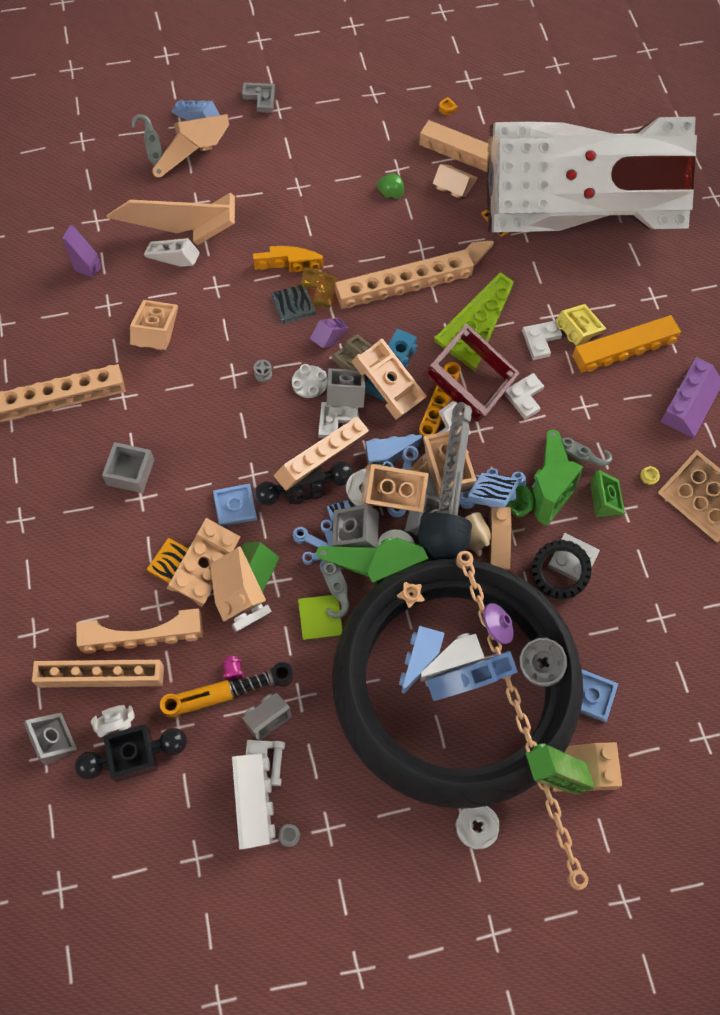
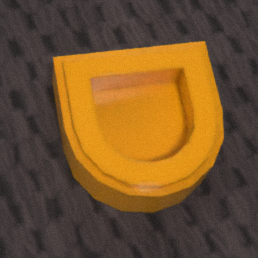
(447, 106)

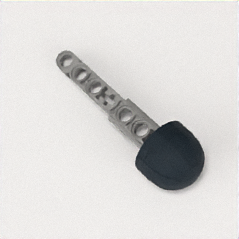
(445, 533)

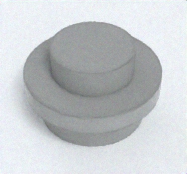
(289, 835)

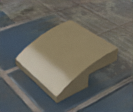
(352, 348)

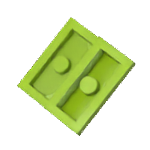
(315, 619)

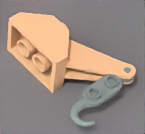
(189, 137)

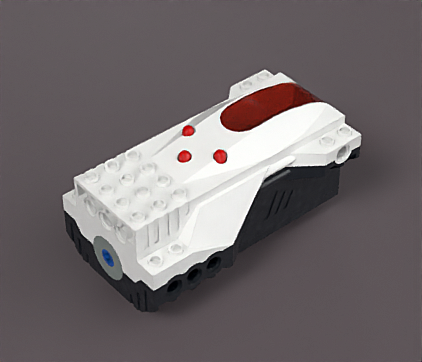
(572, 174)

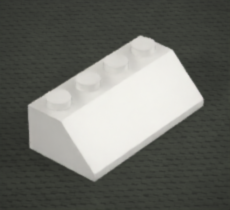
(252, 800)

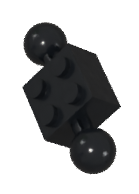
(308, 488)
(130, 753)

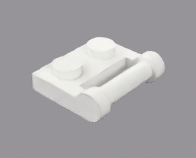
(259, 747)

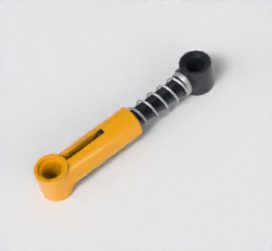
(223, 691)

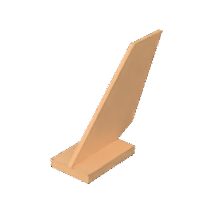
(179, 217)

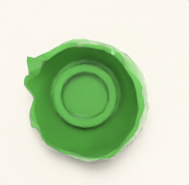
(391, 186)
(523, 503)

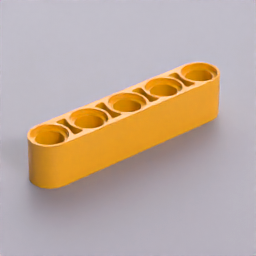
(432, 425)

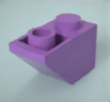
(328, 332)

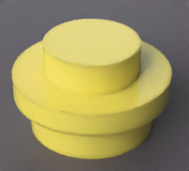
(650, 475)

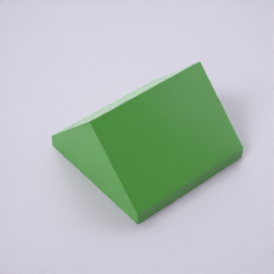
(606, 495)
(261, 561)

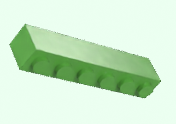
(559, 770)

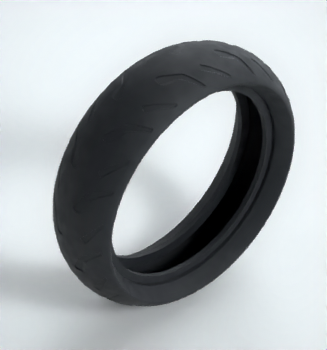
(394, 764)

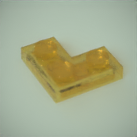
(323, 283)

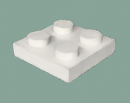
(567, 563)

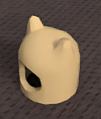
(479, 534)

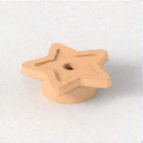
(411, 588)

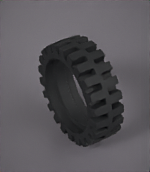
(576, 550)

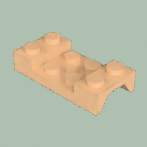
(402, 392)
(211, 544)

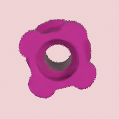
(232, 668)

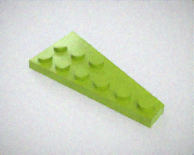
(481, 316)

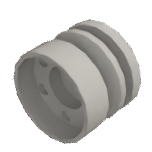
(540, 649)

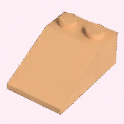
(153, 325)
(436, 452)
(394, 488)
(235, 585)
(602, 764)

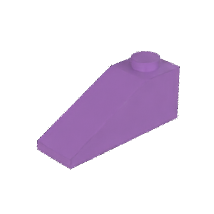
(81, 254)

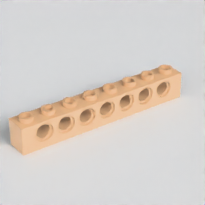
(404, 279)
(59, 397)

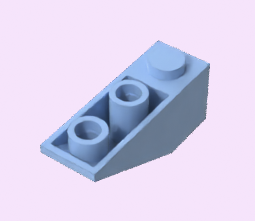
(195, 109)
(389, 449)
(425, 650)

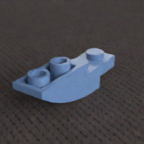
(472, 676)

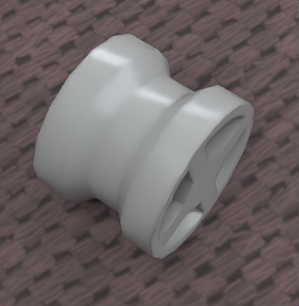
(259, 368)

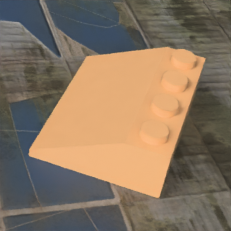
(697, 493)

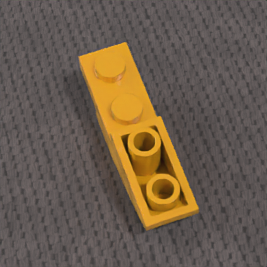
(288, 256)

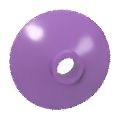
(498, 623)

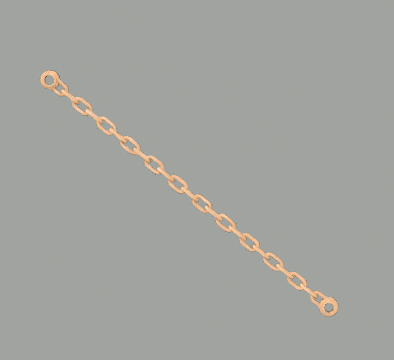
(572, 874)

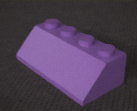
(693, 398)

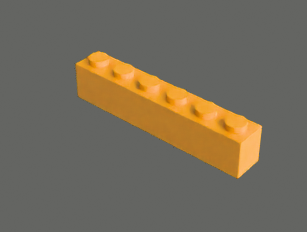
(626, 344)

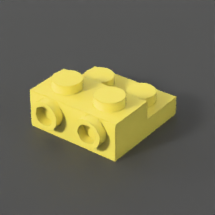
(579, 324)

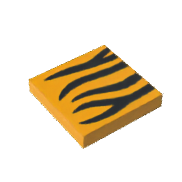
(167, 560)

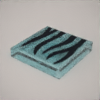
(293, 303)

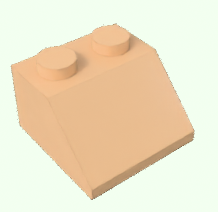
(454, 180)

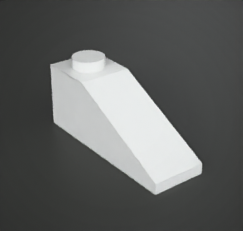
(175, 252)
(459, 653)

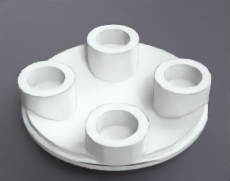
(309, 381)

